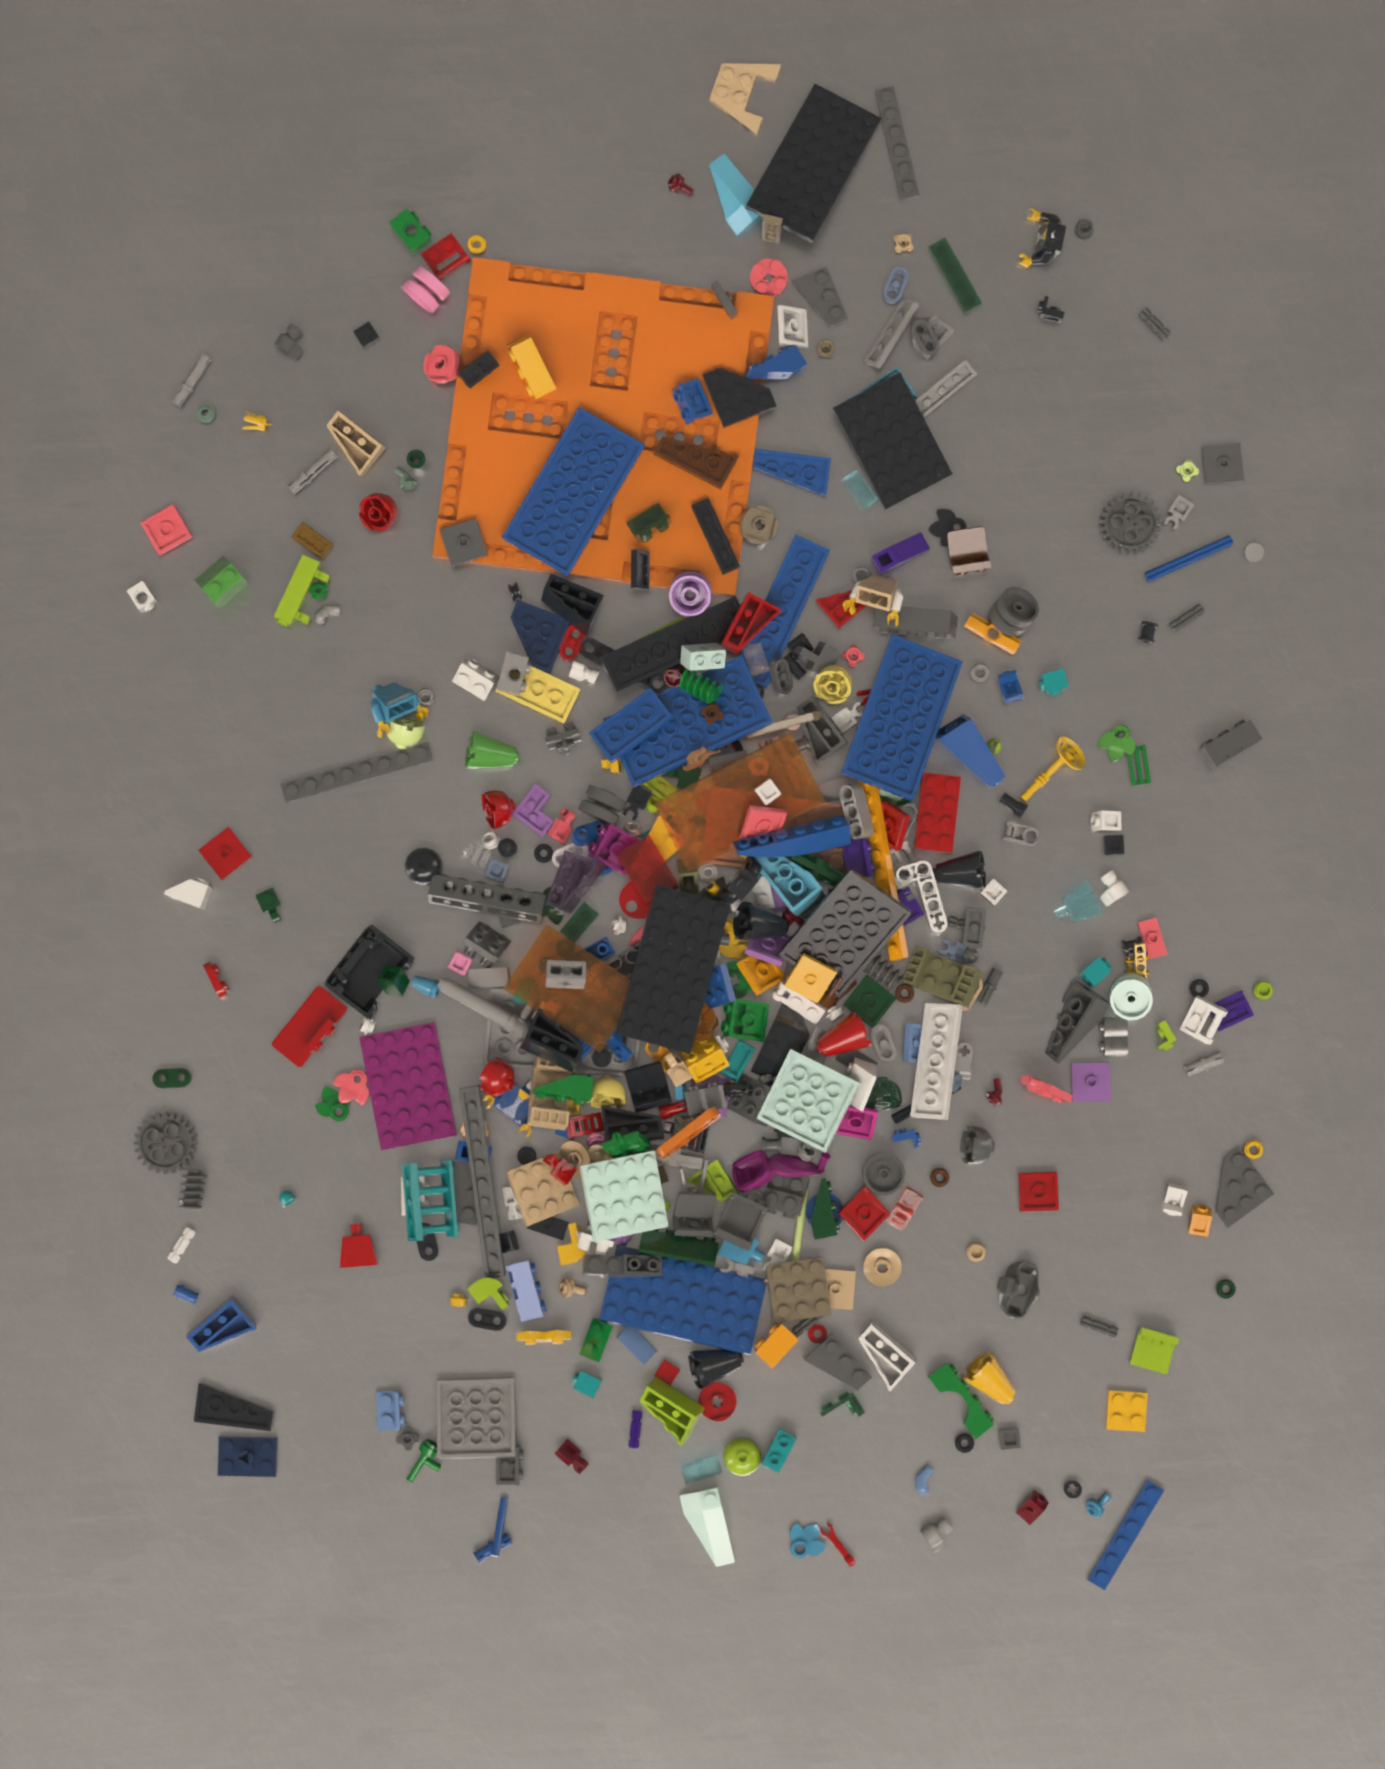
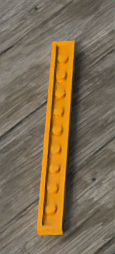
(883, 865)

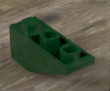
(822, 1216)

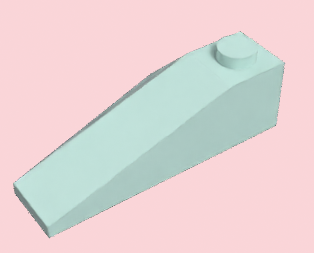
(707, 1519)

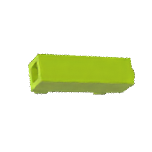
(297, 592)

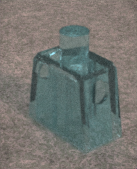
(1079, 904)

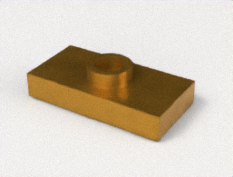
(312, 540)

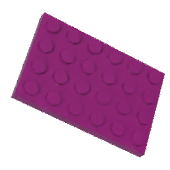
(408, 1086)

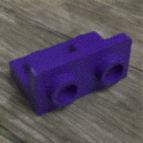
(857, 857)

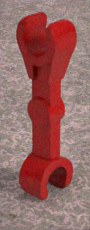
(838, 1545)

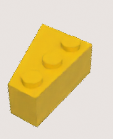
(531, 367)

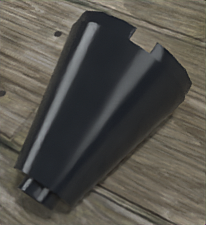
(962, 871)
(758, 923)
(713, 1365)

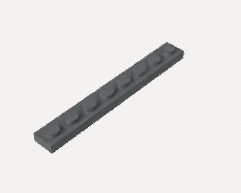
(357, 772)

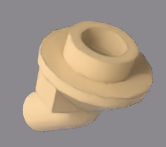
(567, 1286)

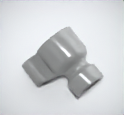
(934, 1532)

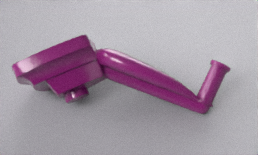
(757, 1169)

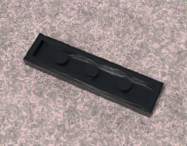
(715, 536)

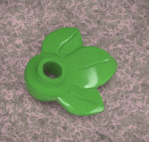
(1116, 745)

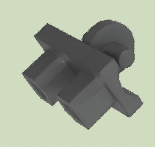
(563, 740)

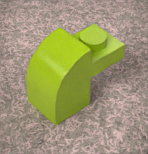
(489, 1286)

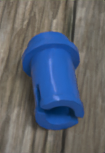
(185, 1294)

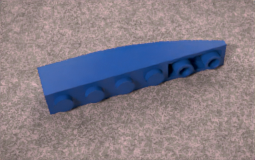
(797, 840)

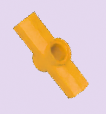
(981, 626)

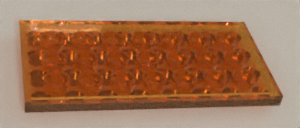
(712, 811)

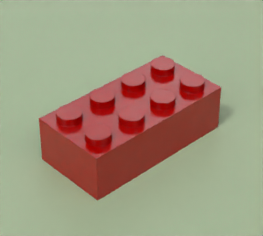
(937, 813)

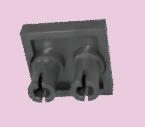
(485, 942)

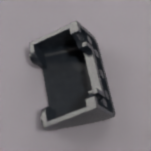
(360, 968)

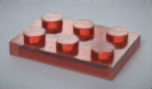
(646, 867)

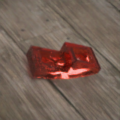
(904, 1208)

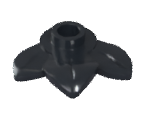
(946, 522)

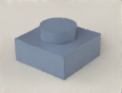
(497, 870)

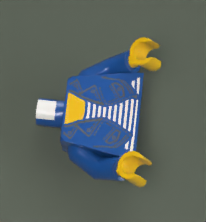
(514, 1105)

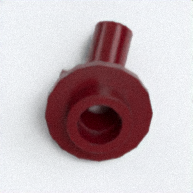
(676, 183)
(790, 917)
(994, 1097)

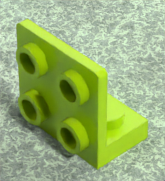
(1153, 1350)

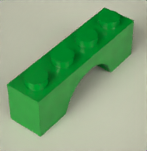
(976, 1420)

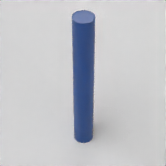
(499, 1527)

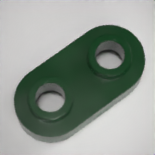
(171, 1078)

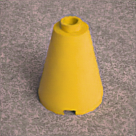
(990, 1378)

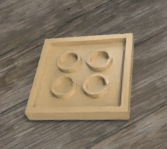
(539, 1192)

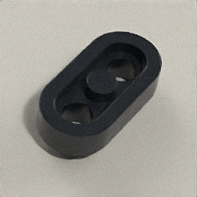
(428, 1241)
(487, 1319)

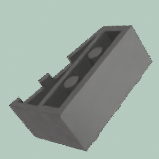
(822, 734)
(1230, 743)
(838, 1362)

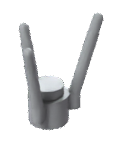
(703, 1176)

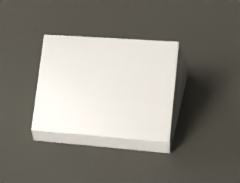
(792, 327)

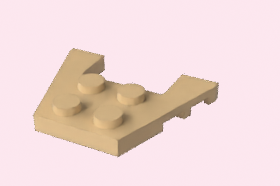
(734, 89)

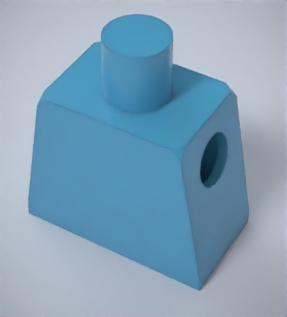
(740, 1255)

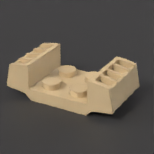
(547, 1112)

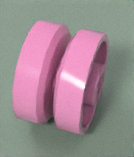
(425, 289)

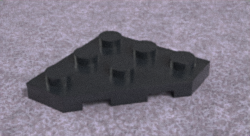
(736, 396)

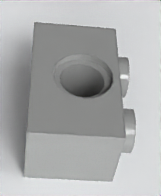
(511, 663)

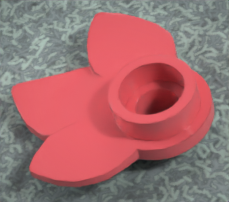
(350, 1089)

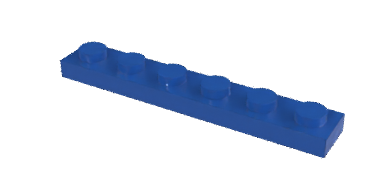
(1125, 1535)

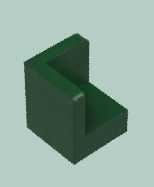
(393, 980)

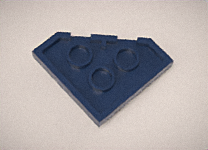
(539, 634)

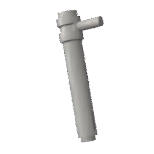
(511, 1022)

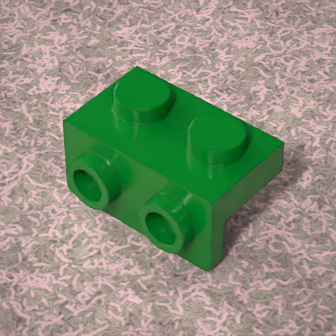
(596, 1340)

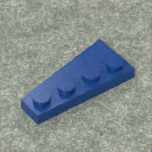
(797, 469)

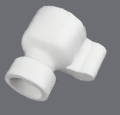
(581, 671)
(1115, 890)

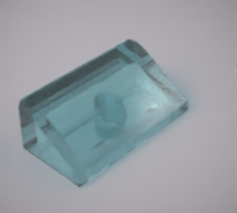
(860, 490)
(701, 1469)

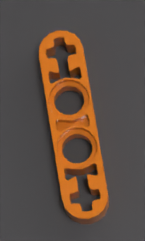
(688, 1132)

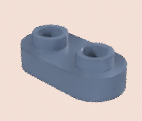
(895, 285)

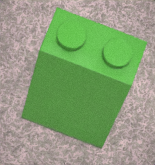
(221, 582)

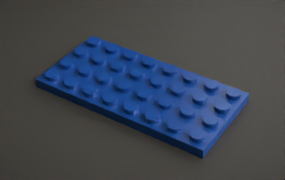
(573, 492)
(901, 717)
(688, 729)
(688, 1303)

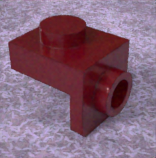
(1032, 1507)

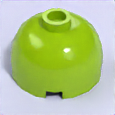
(742, 1456)

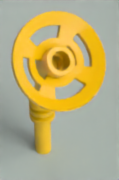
(1065, 757)

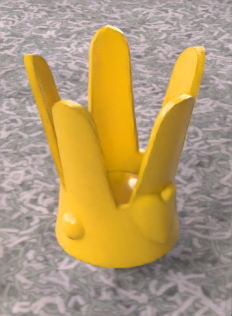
(260, 420)

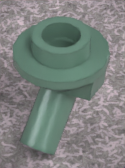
(406, 481)

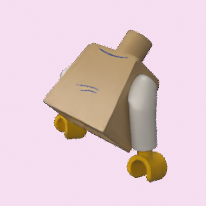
(878, 593)

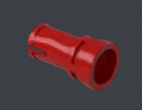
(668, 1110)

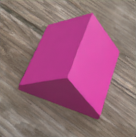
(858, 1123)

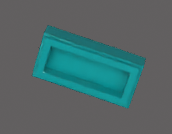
(738, 1060)

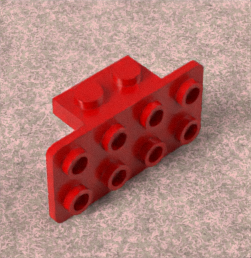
(309, 1026)

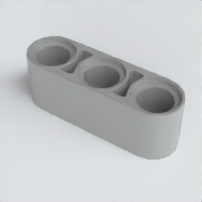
(858, 802)

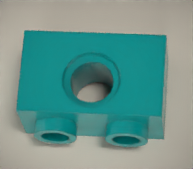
(1095, 971)
(778, 1450)

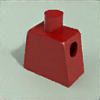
(357, 1249)

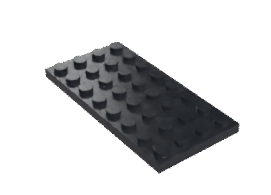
(813, 162)
(672, 969)

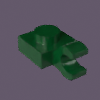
(269, 902)

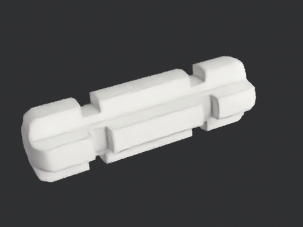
(181, 1245)

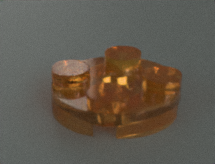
(708, 1025)

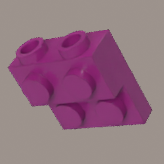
(609, 843)

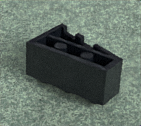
(572, 602)
(551, 1043)
(628, 1122)

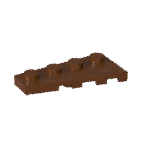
(702, 463)

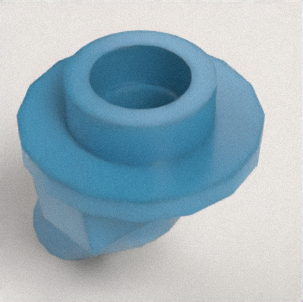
(1095, 1508)

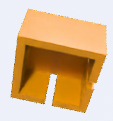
(776, 1344)

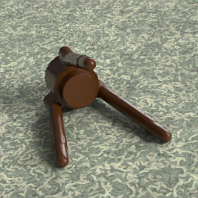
(828, 997)

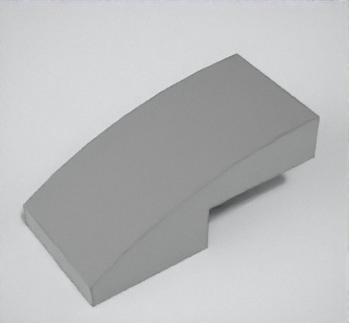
(488, 977)

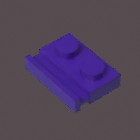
(1237, 1008)

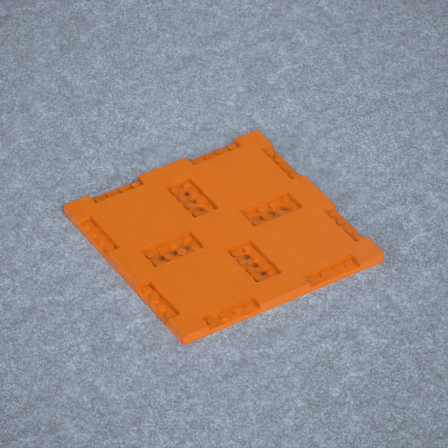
(666, 340)

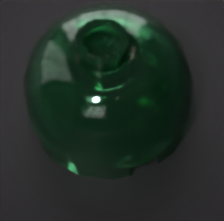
(884, 1094)

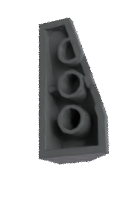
(1079, 1015)

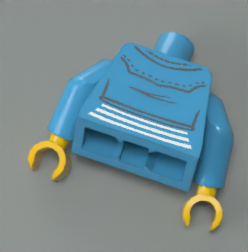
(394, 702)

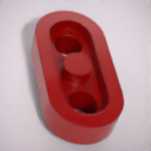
(572, 643)
(220, 986)

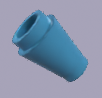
(426, 986)

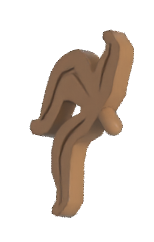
(694, 761)

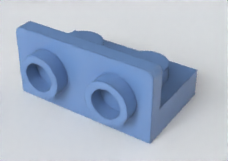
(389, 1410)

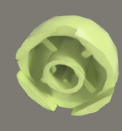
(405, 732)

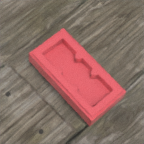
(1152, 937)

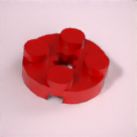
(726, 1407)

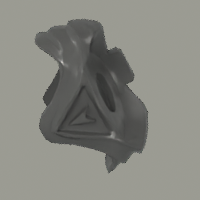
(1017, 1274)

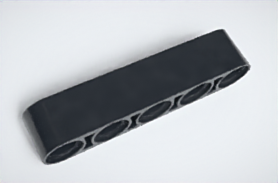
(600, 648)

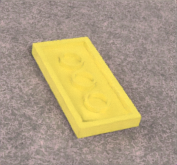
(546, 694)

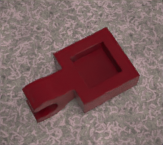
(570, 1455)

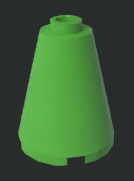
(489, 753)

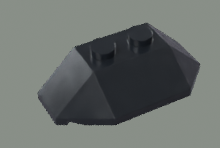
(785, 1034)

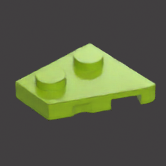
(716, 1181)

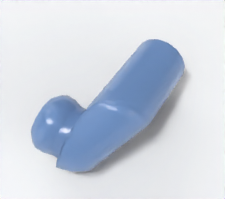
(921, 1480)

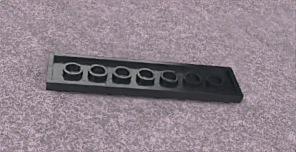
(663, 648)

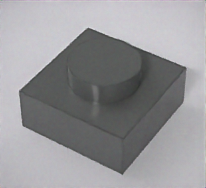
(1009, 1438)

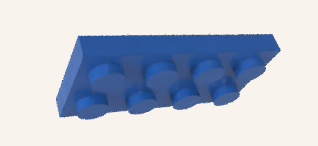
(630, 725)

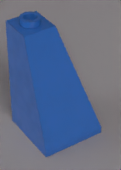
(968, 746)

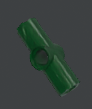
(818, 868)

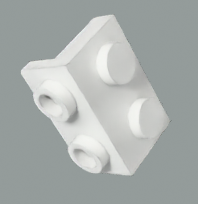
(475, 678)

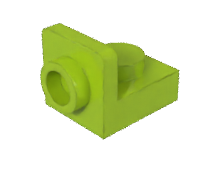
(1165, 1032)

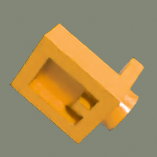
(1200, 1220)

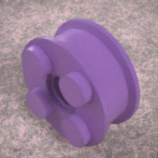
(690, 581)

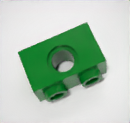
(416, 241)

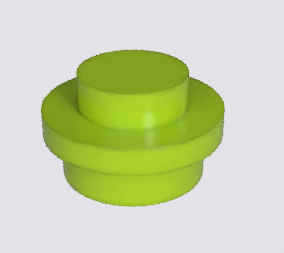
(1263, 990)

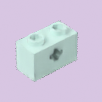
(703, 656)

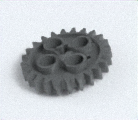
(1142, 535)
(161, 1126)

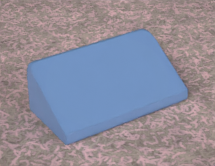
(636, 1344)

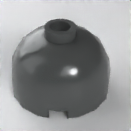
(976, 1145)

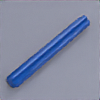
(1189, 558)

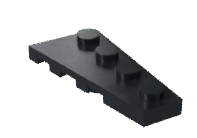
(227, 1410)

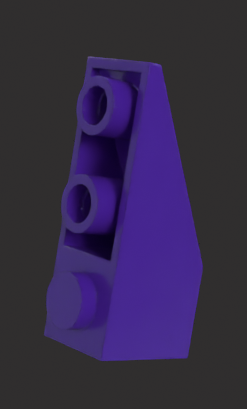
(899, 553)

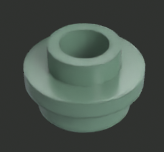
(205, 419)

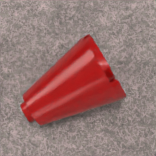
(844, 1037)

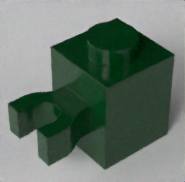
(685, 777)

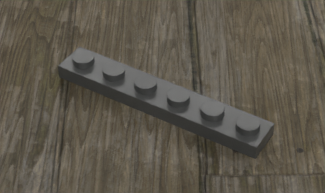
(897, 143)

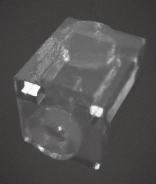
(756, 659)

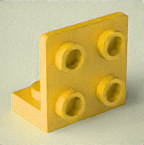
(704, 1060)

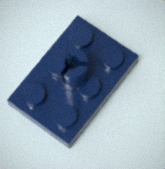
(247, 1456)

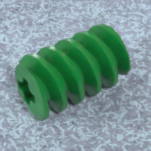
(700, 687)

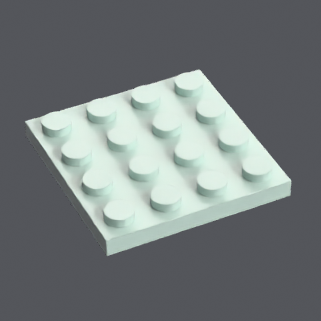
(808, 1100)
(623, 1196)

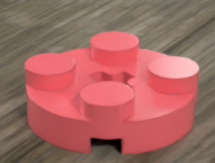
(775, 269)
(450, 367)

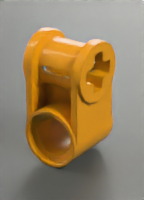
(659, 1056)

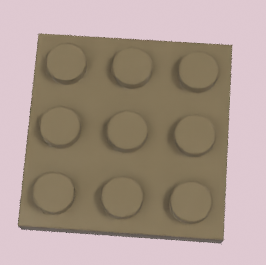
(798, 1290)

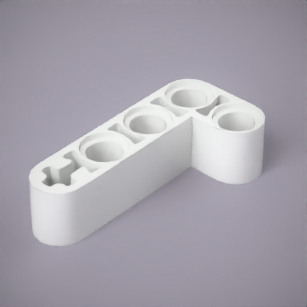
(926, 896)

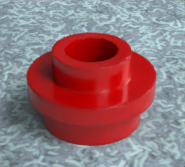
(812, 1329)

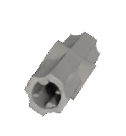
(680, 1158)

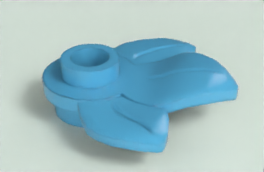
(808, 1539)

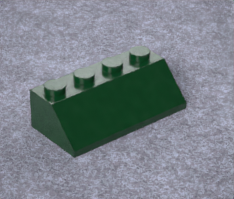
(679, 1247)

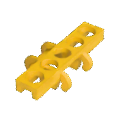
(1138, 956)

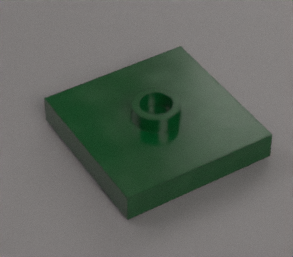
(869, 1001)

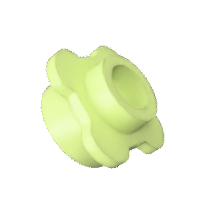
(1187, 465)

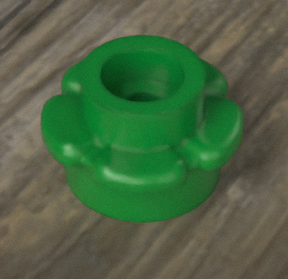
(318, 595)

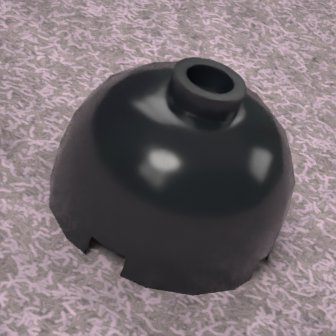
(423, 865)

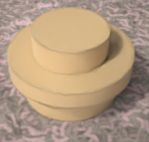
(976, 1252)

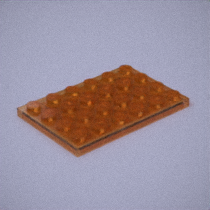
(585, 1013)

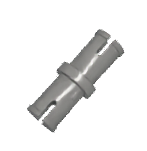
(1203, 1063)

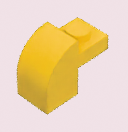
(569, 1252)

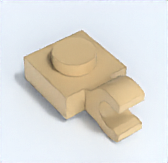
(678, 1072)

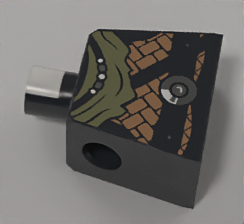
(698, 1142)

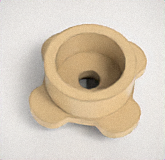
(903, 238)

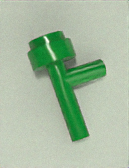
(428, 1449)

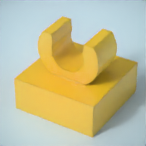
(615, 767)

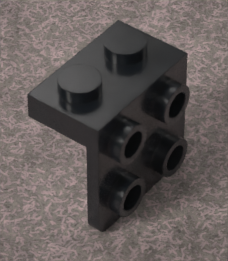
(648, 1086)

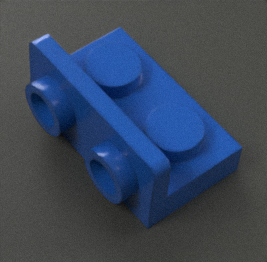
(692, 401)

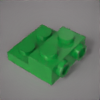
(745, 1020)

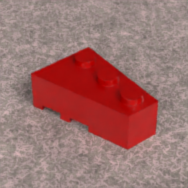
(748, 622)

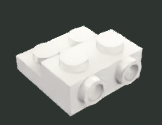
(759, 895)

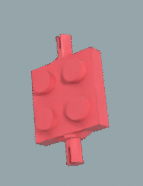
(1045, 1090)

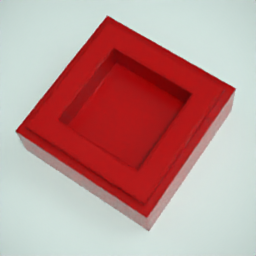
(667, 1372)

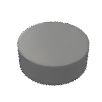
(1254, 552)

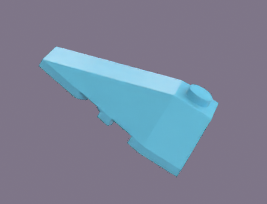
(733, 195)
(791, 882)

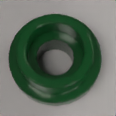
(1230, 1284)

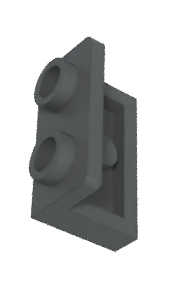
(508, 1469)

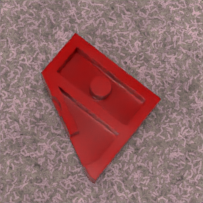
(834, 608)

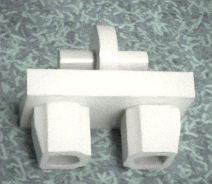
(585, 1239)

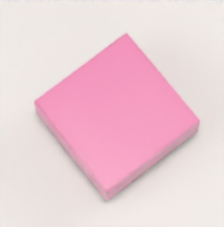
(460, 963)

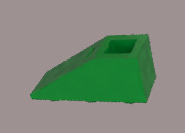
(574, 1088)

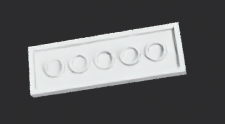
(936, 1061)

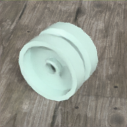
(1128, 985)

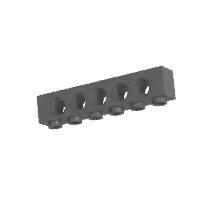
(494, 905)

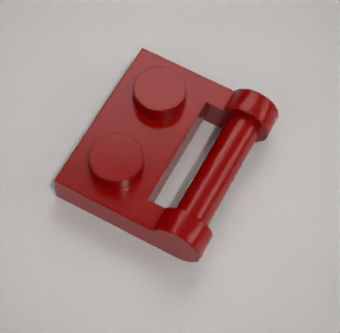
(442, 252)

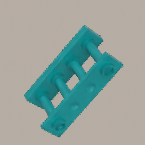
(412, 1195)

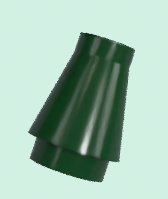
(413, 455)

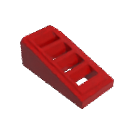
(571, 1129)

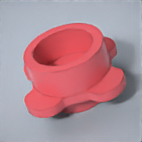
(853, 650)

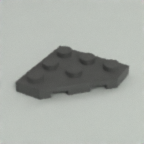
(1239, 1188)

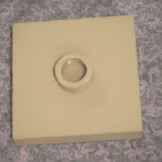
(840, 1288)

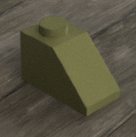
(687, 880)

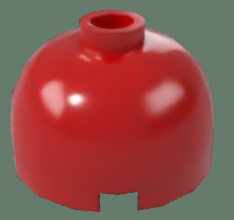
(378, 511)
(498, 808)
(497, 1077)

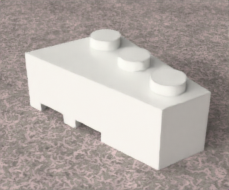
(887, 1354)

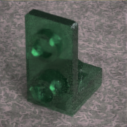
(854, 1405)

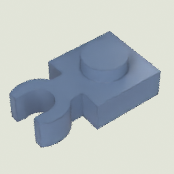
(955, 951)

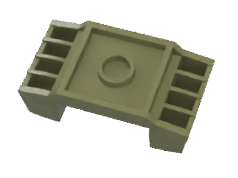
(942, 977)

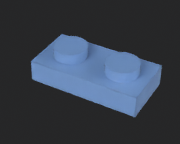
(911, 1042)

